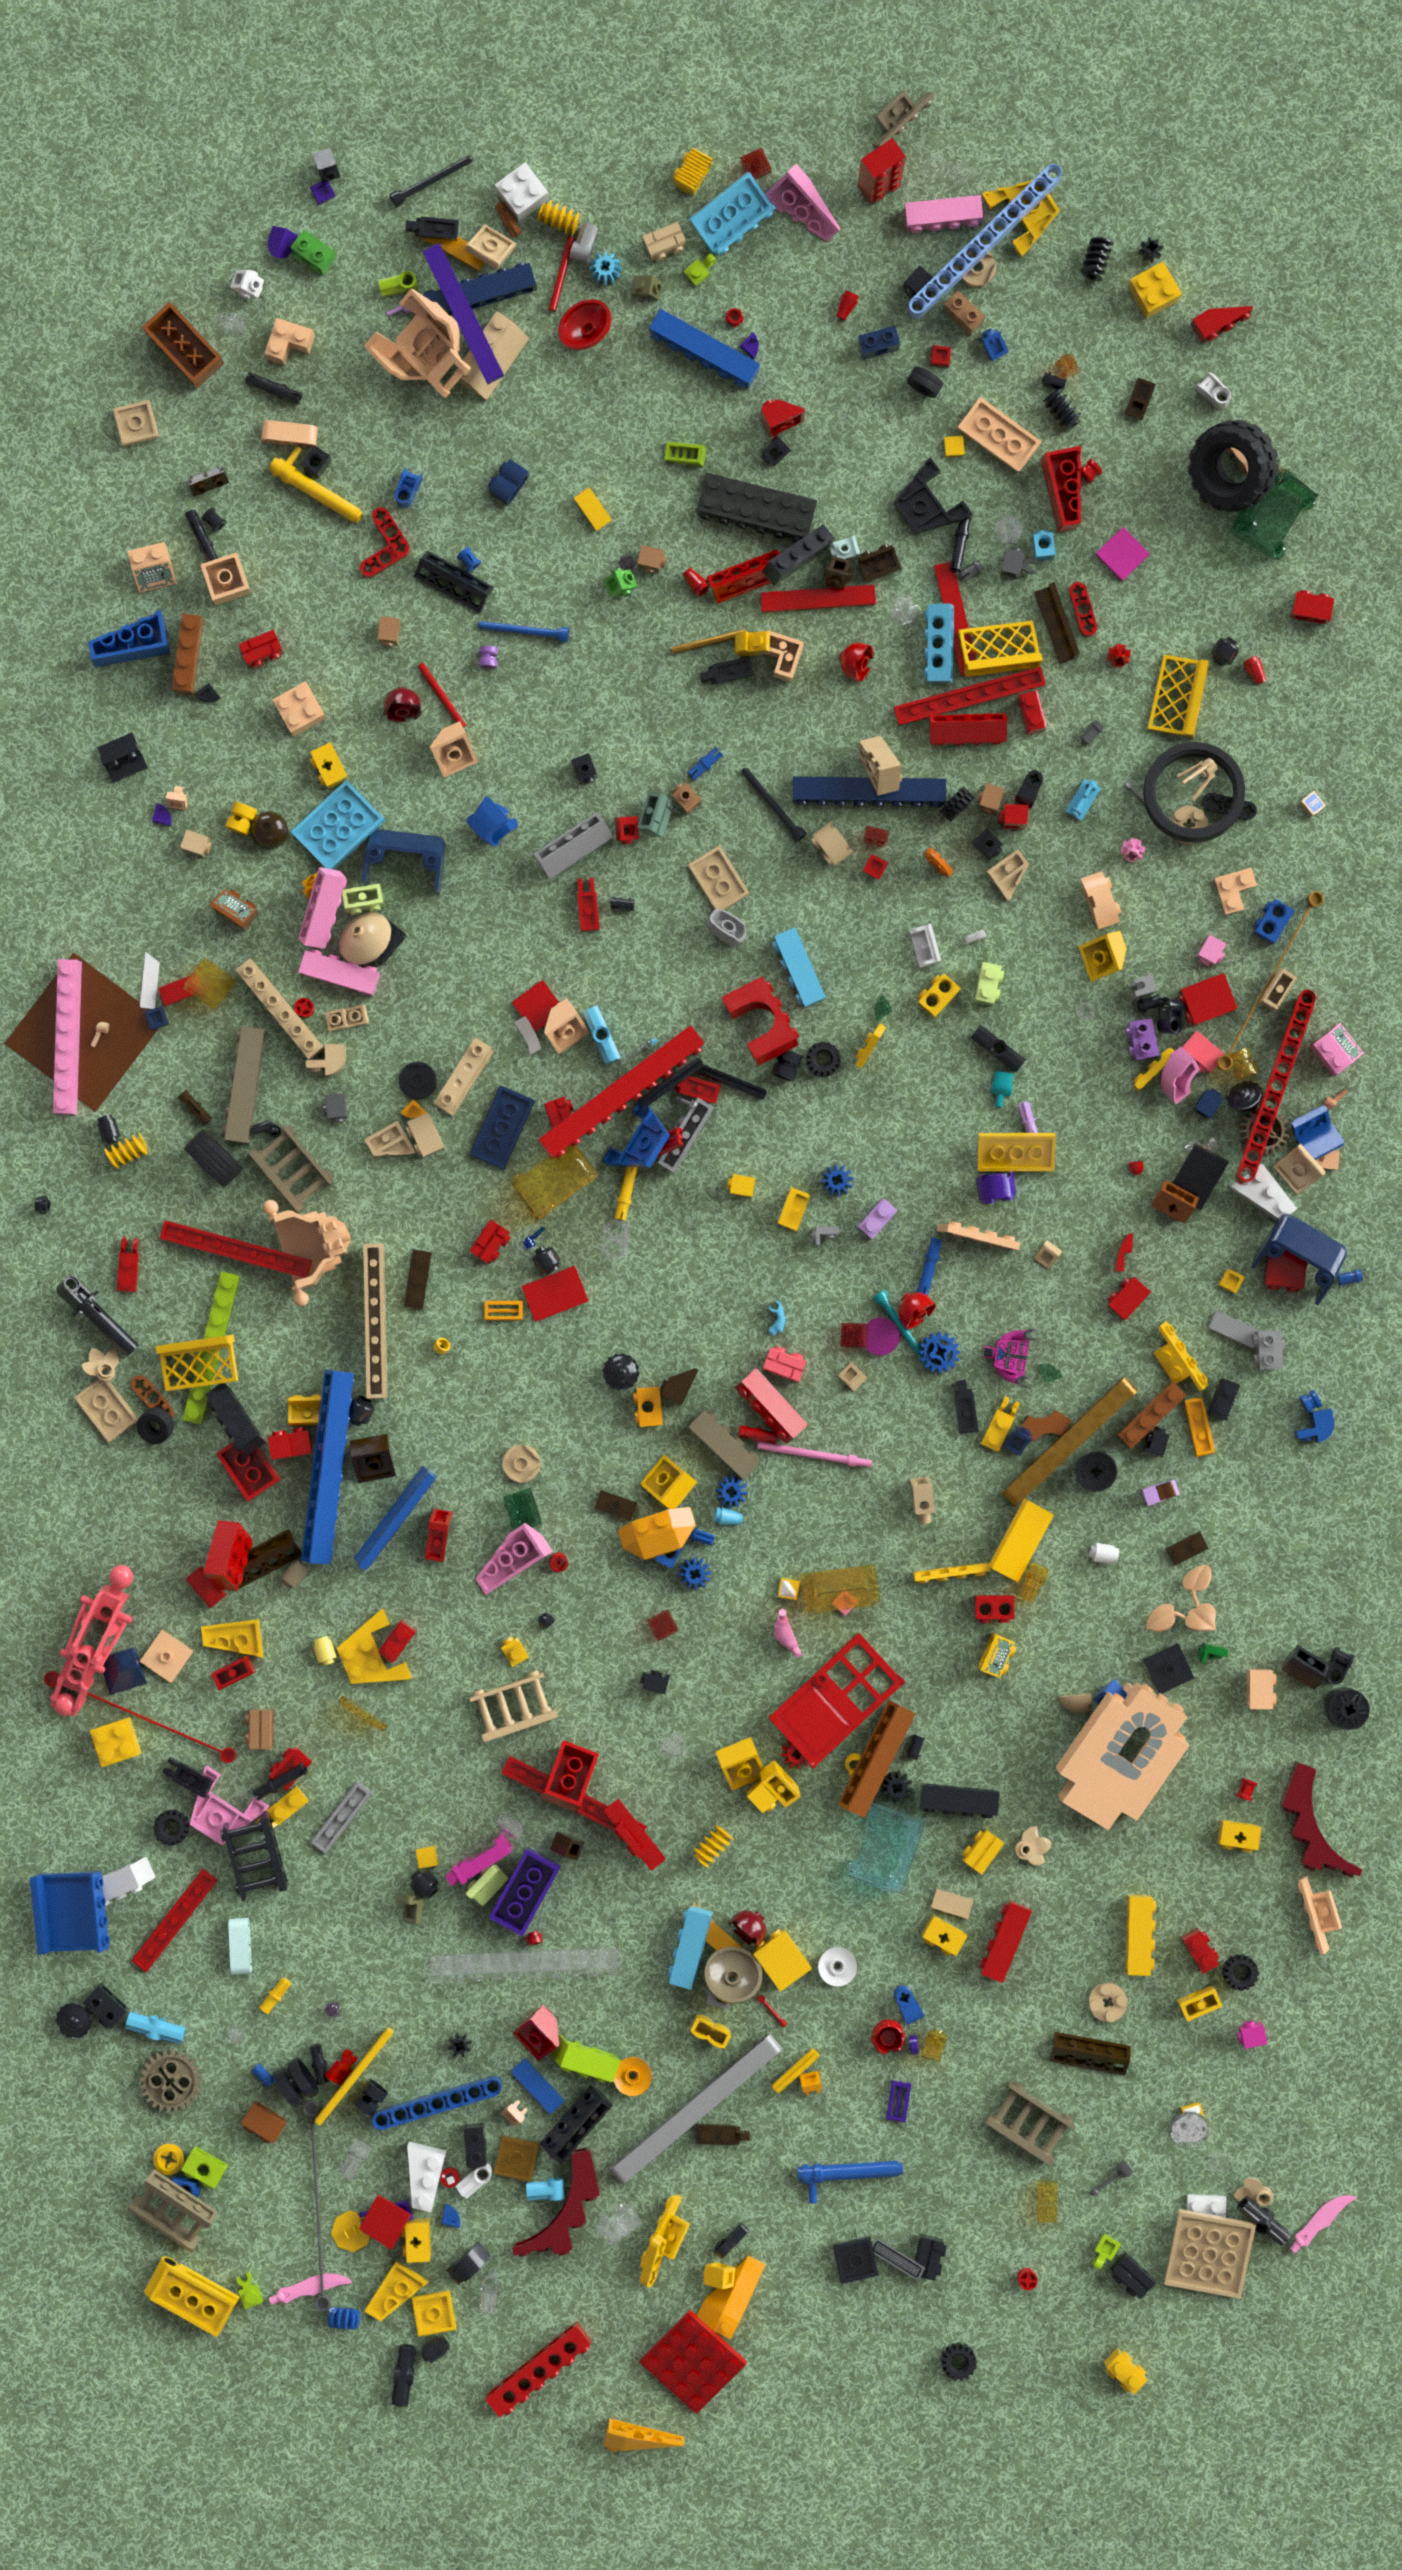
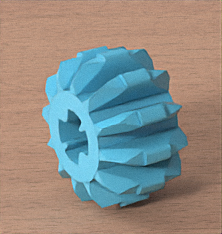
(611, 263)

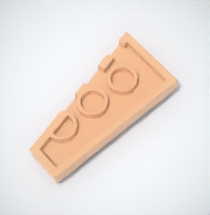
(974, 1234)

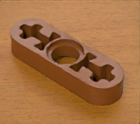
(147, 1383)

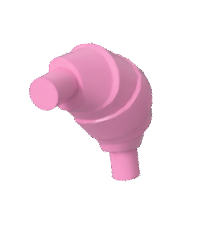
(784, 1633)

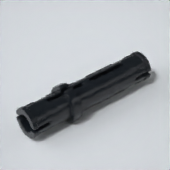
(281, 391)
(962, 534)
(204, 542)
(273, 1785)

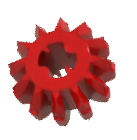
(788, 1754)

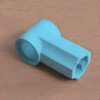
(549, 2189)

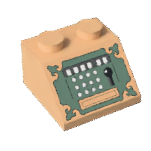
(152, 567)

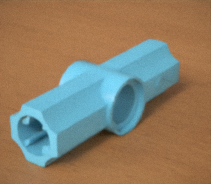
(596, 1023)
(155, 2028)

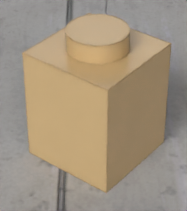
(196, 843)

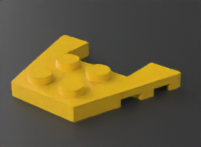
(1034, 221)
(362, 1658)

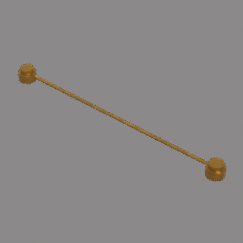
(1225, 1061)

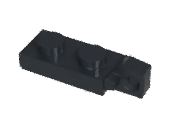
(434, 228)
(728, 671)
(965, 1409)

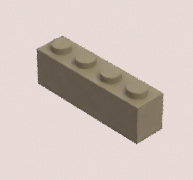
(723, 1444)

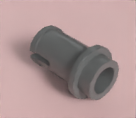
(971, 570)
(1092, 732)

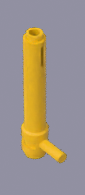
(290, 475)

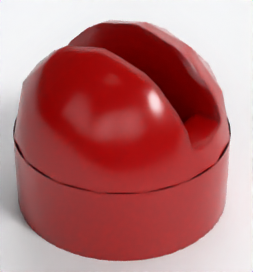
(1136, 1167)

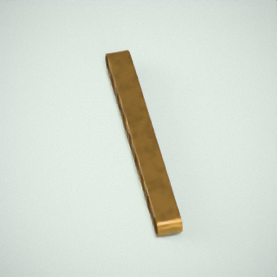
(1069, 1442)

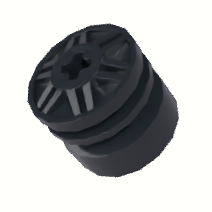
(1104, 1463)
(1345, 1697)

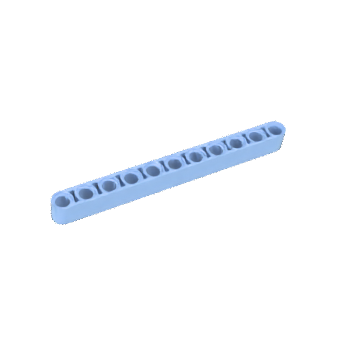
(988, 233)

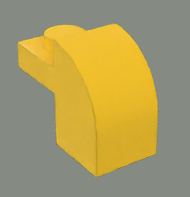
(751, 643)

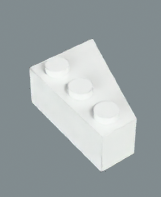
(127, 1879)

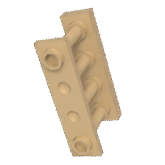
(464, 1076)
(510, 1725)

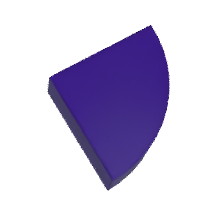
(751, 345)
(162, 815)

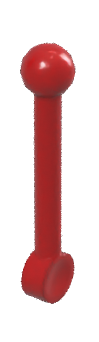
(761, 1998)

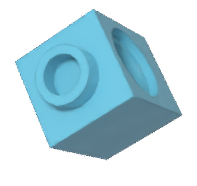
(1043, 554)

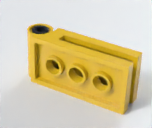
(162, 2291)

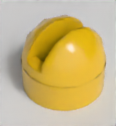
(441, 1341)

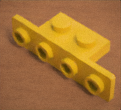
(1176, 1360)
(670, 2228)

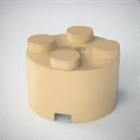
(832, 843)

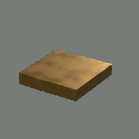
(516, 2158)

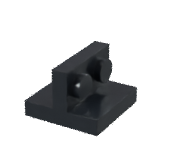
(122, 757)

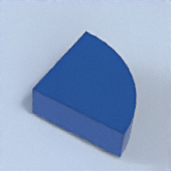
(450, 2217)

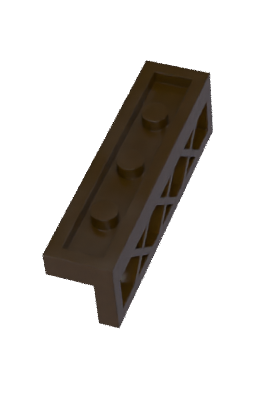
(1057, 623)
(262, 1553)
(1090, 2050)

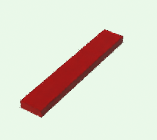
(951, 594)
(818, 598)
(174, 1920)

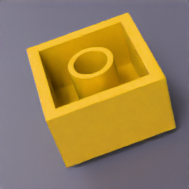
(1154, 289)
(115, 1742)

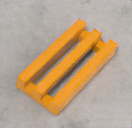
(486, 1310)

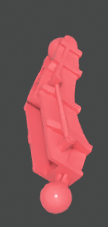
(113, 1598)

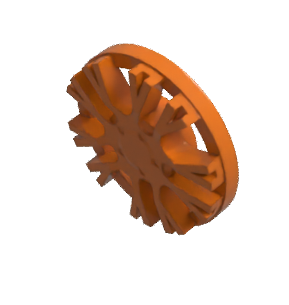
(938, 863)

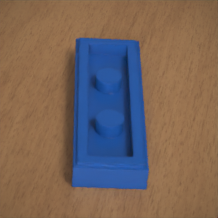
(537, 2086)

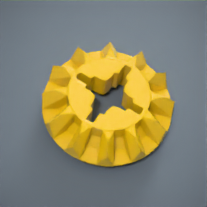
(160, 2161)

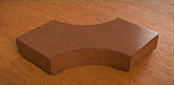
(1054, 1423)

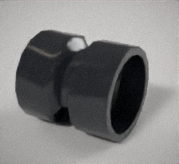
(786, 1065)
(374, 2092)

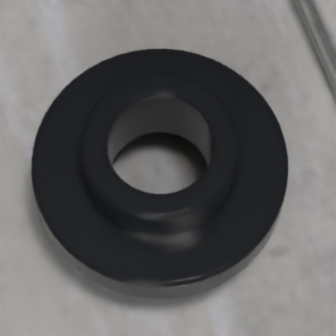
(42, 1205)

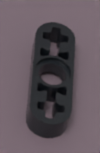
(1216, 798)

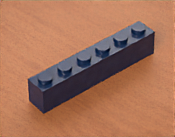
(491, 288)

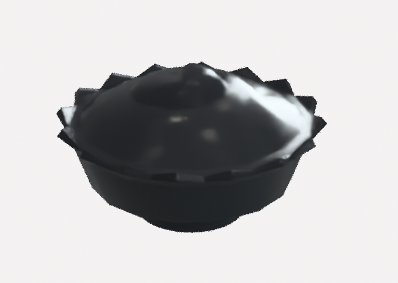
(1245, 1096)
(620, 1372)
(73, 2020)

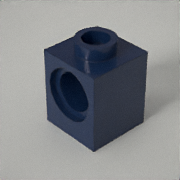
(1208, 1103)

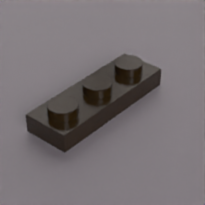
(417, 1279)

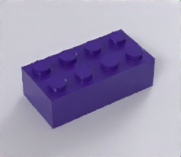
(525, 1891)

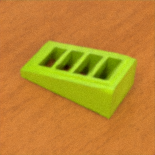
(693, 447)

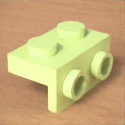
(484, 1889)

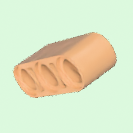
(289, 433)

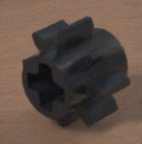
(1147, 253)
(462, 2050)

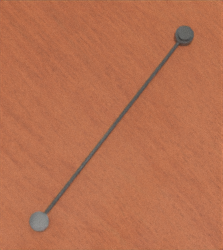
(323, 2301)

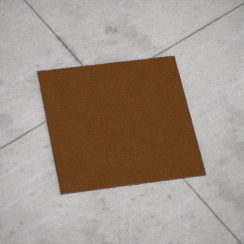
(115, 1051)

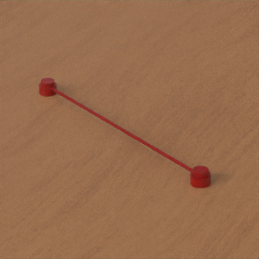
(227, 1754)

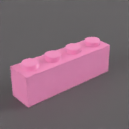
(943, 213)
(322, 908)
(338, 972)

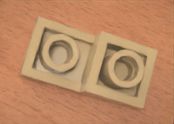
(346, 1018)

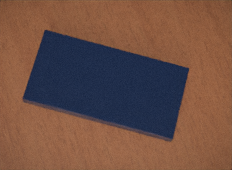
(502, 1127)

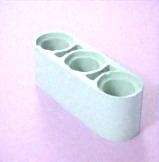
(239, 1946)

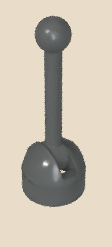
(1123, 2170)

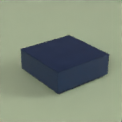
(156, 1018)

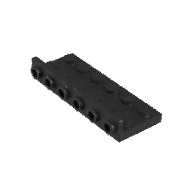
(756, 507)

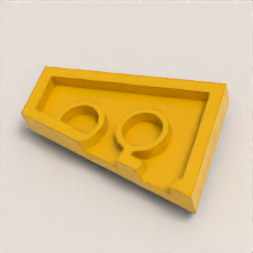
(235, 1636)
(394, 2290)

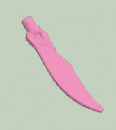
(1320, 2220)
(308, 2287)

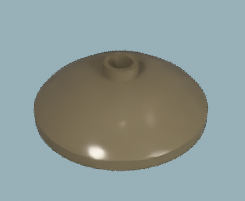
(733, 1963)

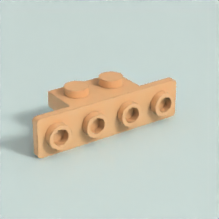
(1321, 1913)

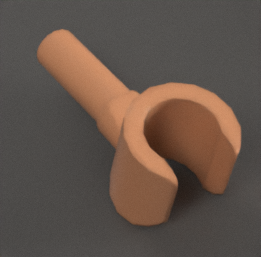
(1330, 1103)

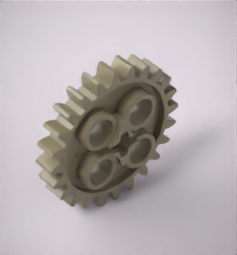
(157, 2091)

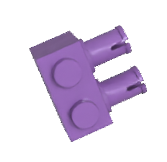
(1142, 1039)

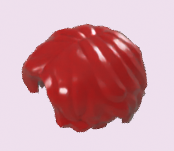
(887, 2036)

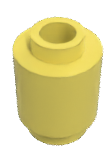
(324, 1650)

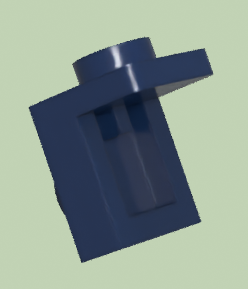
(1018, 1440)

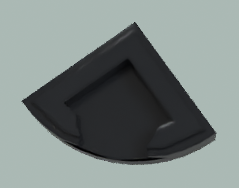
(207, 694)

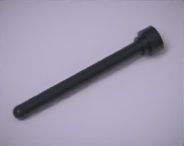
(399, 197)
(796, 832)

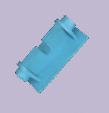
(1083, 799)

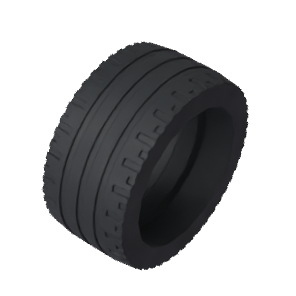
(213, 1158)

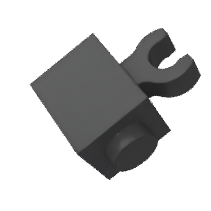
(1014, 564)

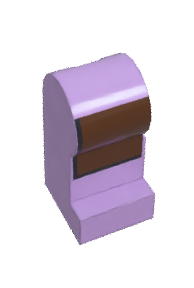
(1159, 1492)

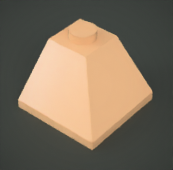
(453, 750)
(564, 1026)

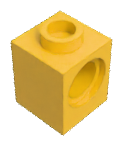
(741, 1185)
(719, 2275)

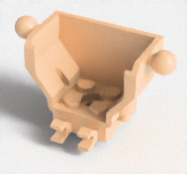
(310, 1237)

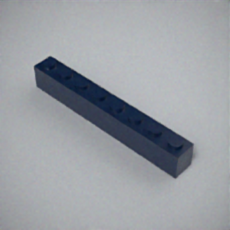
(861, 791)

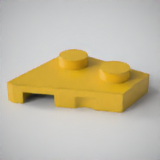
(871, 1041)

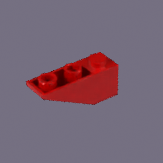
(1215, 320)

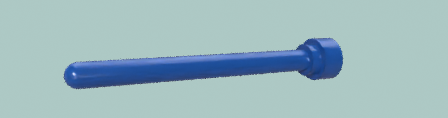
(560, 634)

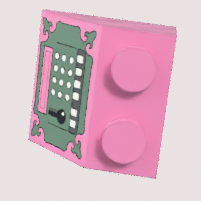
(1336, 1050)

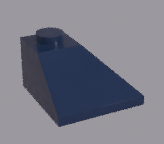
(123, 1671)

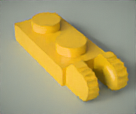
(1154, 1069)
(999, 1426)
(286, 1806)

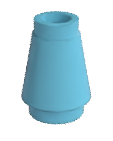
(726, 1516)

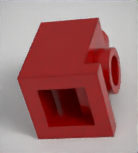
(631, 824)

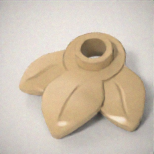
(101, 1362)
(1035, 1846)
(1253, 2189)

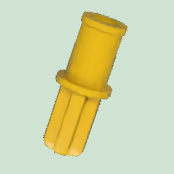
(275, 1995)

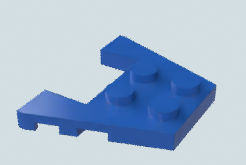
(644, 1144)

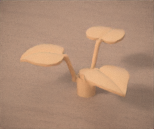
(1199, 1618)

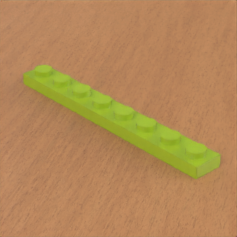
(216, 1327)

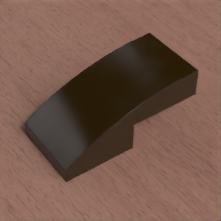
(1140, 398)

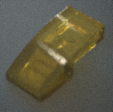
(1047, 2201)

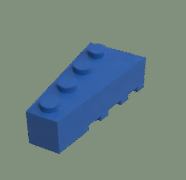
(131, 642)

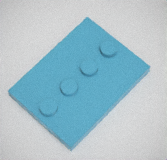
(338, 826)

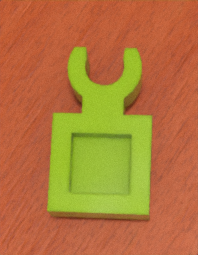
(250, 2293)

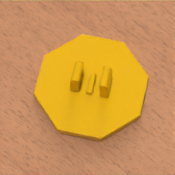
(347, 2232)

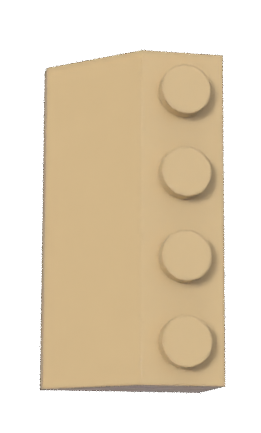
(506, 343)

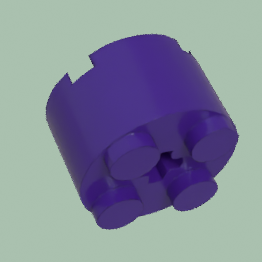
(996, 1186)

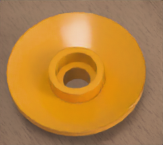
(634, 2086)

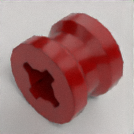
(1090, 471)
(301, 1006)
(1027, 2283)

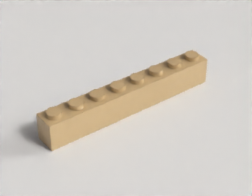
(375, 1321)

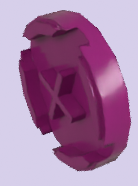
(882, 1336)

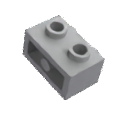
(1268, 1349)

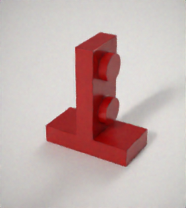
(438, 1534)

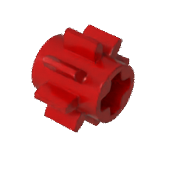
(1118, 655)

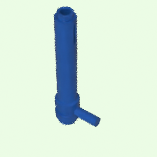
(819, 2173)

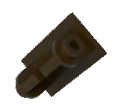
(215, 479)

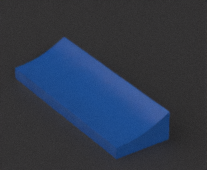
(395, 1518)

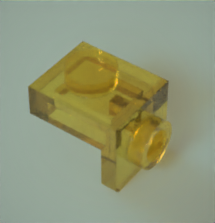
(934, 2045)

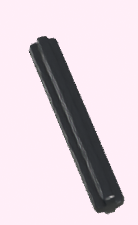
(732, 1081)
(670, 1083)

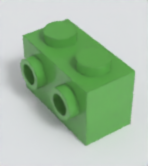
(313, 252)

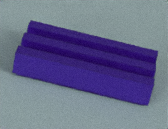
(908, 2087)

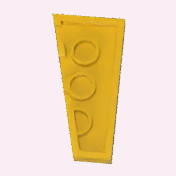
(943, 1573)

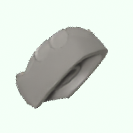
(727, 927)

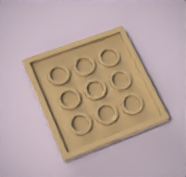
(1209, 2253)

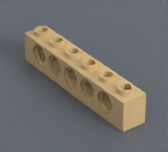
(280, 1009)

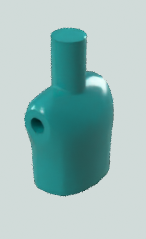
(1001, 1086)

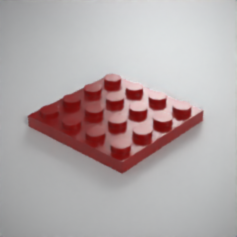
(693, 2361)

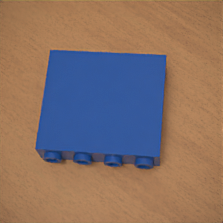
(69, 1912)

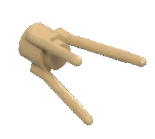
(1205, 769)

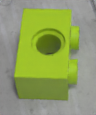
(199, 2157)

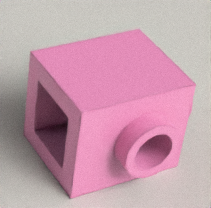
(1211, 951)

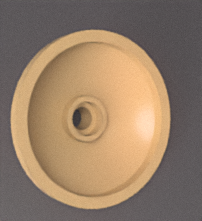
(365, 938)

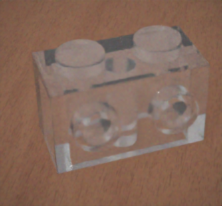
(618, 2223)

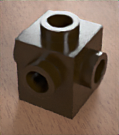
(838, 573)

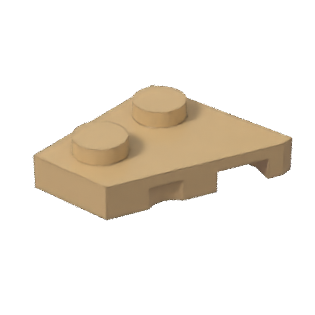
(1008, 873)

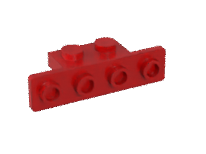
(634, 1835)

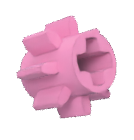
(1132, 850)

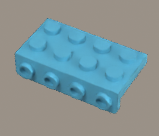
(732, 214)

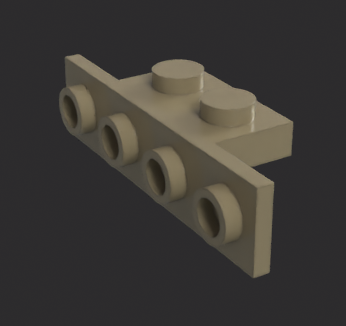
(898, 113)

